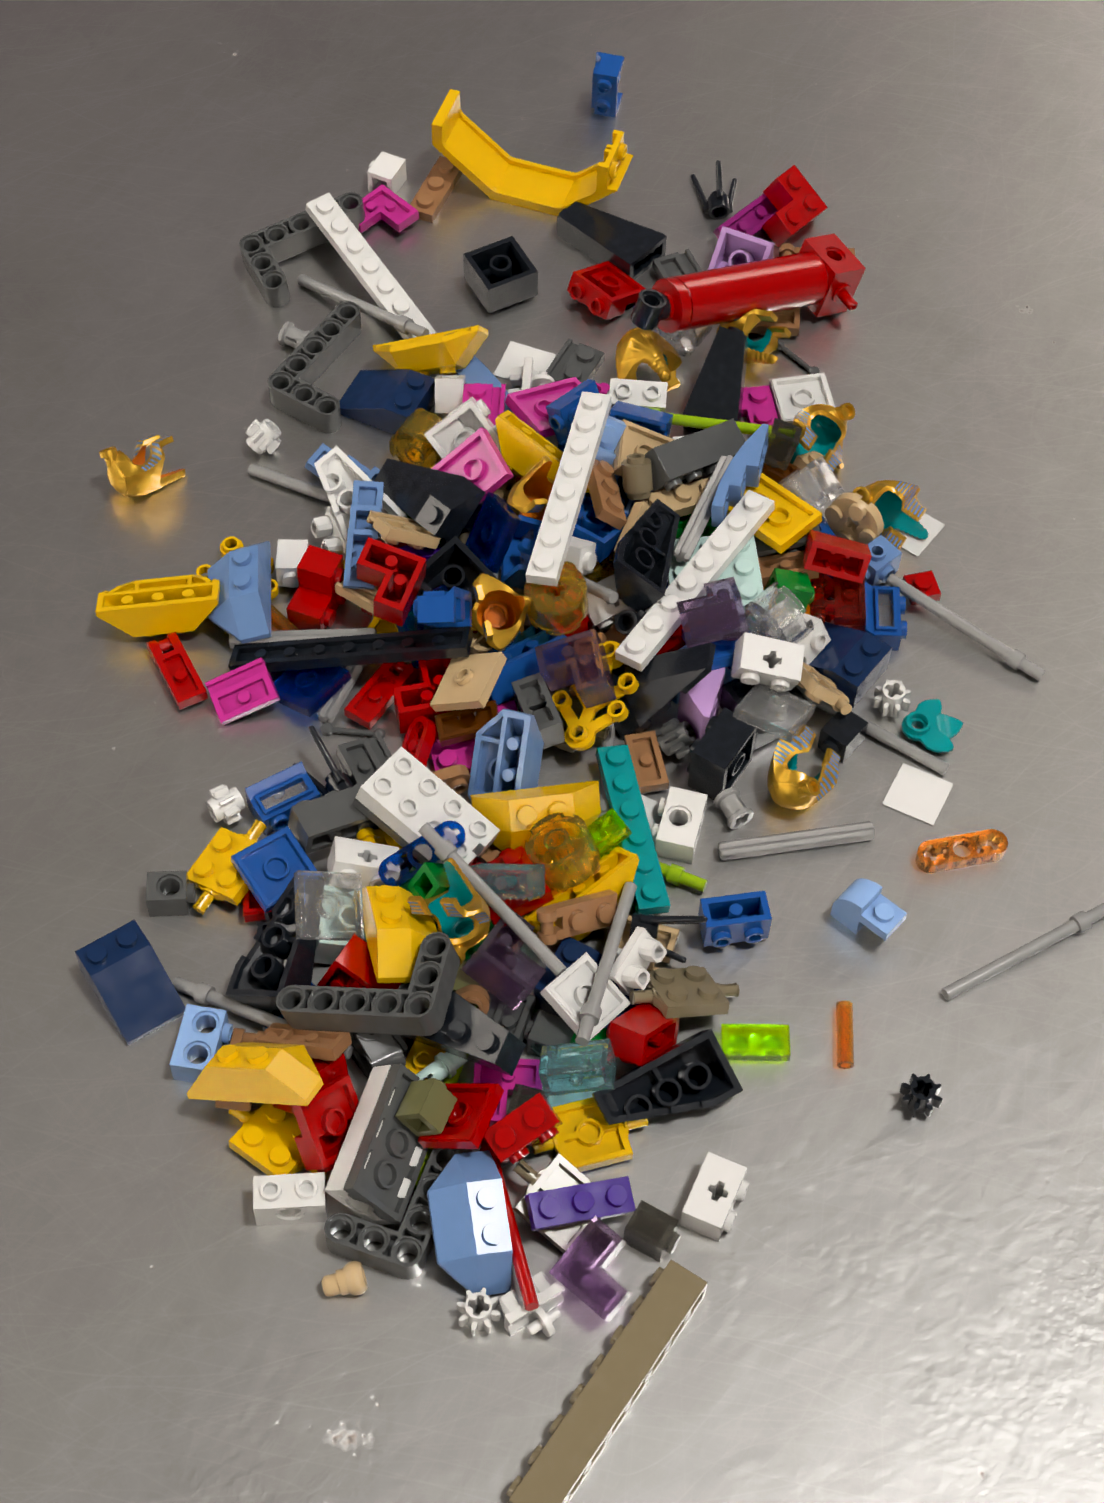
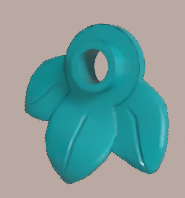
(935, 727)

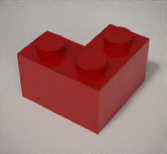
(796, 205)
(396, 575)
(315, 598)
(415, 699)
(354, 968)

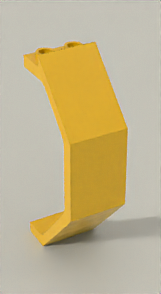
(519, 180)

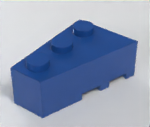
(520, 661)

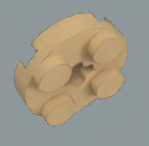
(850, 506)

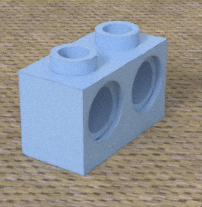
(194, 1044)

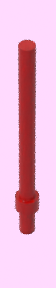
(518, 1257)

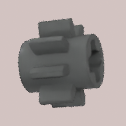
(676, 738)

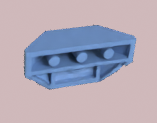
(244, 592)
(506, 754)
(472, 1223)

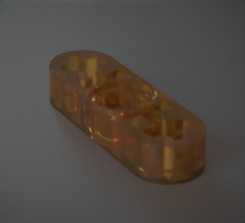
(951, 861)

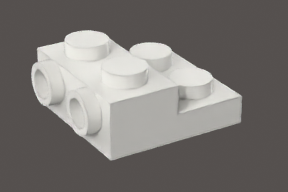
(460, 425)

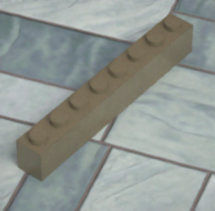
(612, 1389)

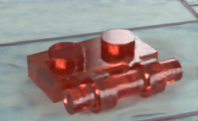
(847, 603)

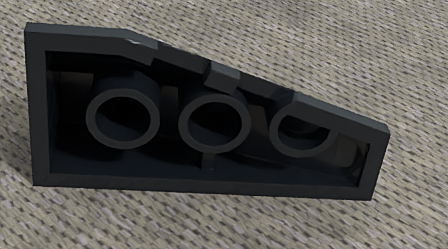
(431, 497)
(645, 557)
(660, 683)
(274, 959)
(676, 1081)

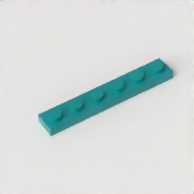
(626, 799)

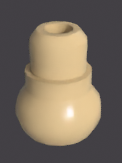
(348, 1280)

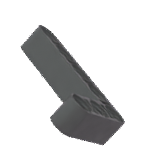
(285, 239)
(292, 382)
(380, 1011)
(394, 1242)

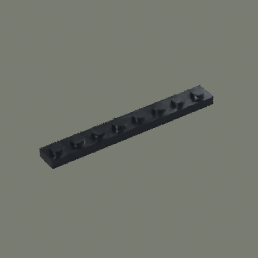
(356, 649)

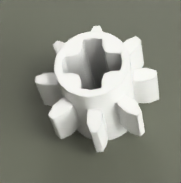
(263, 436)
(892, 698)
(225, 804)
(472, 1303)

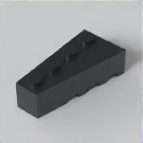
(474, 1037)

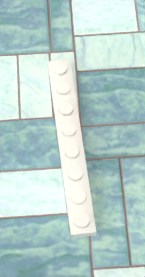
(363, 260)
(568, 489)
(704, 567)

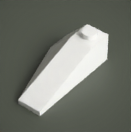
(337, 477)

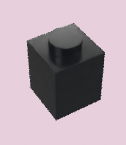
(843, 734)

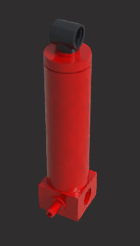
(817, 277)

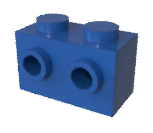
(735, 919)

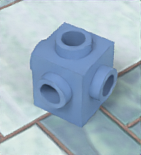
(883, 562)

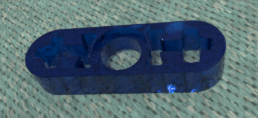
(395, 858)

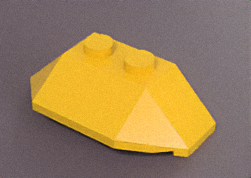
(435, 352)
(524, 446)
(159, 604)
(521, 809)
(613, 873)
(393, 932)
(259, 1075)

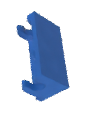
(645, 417)

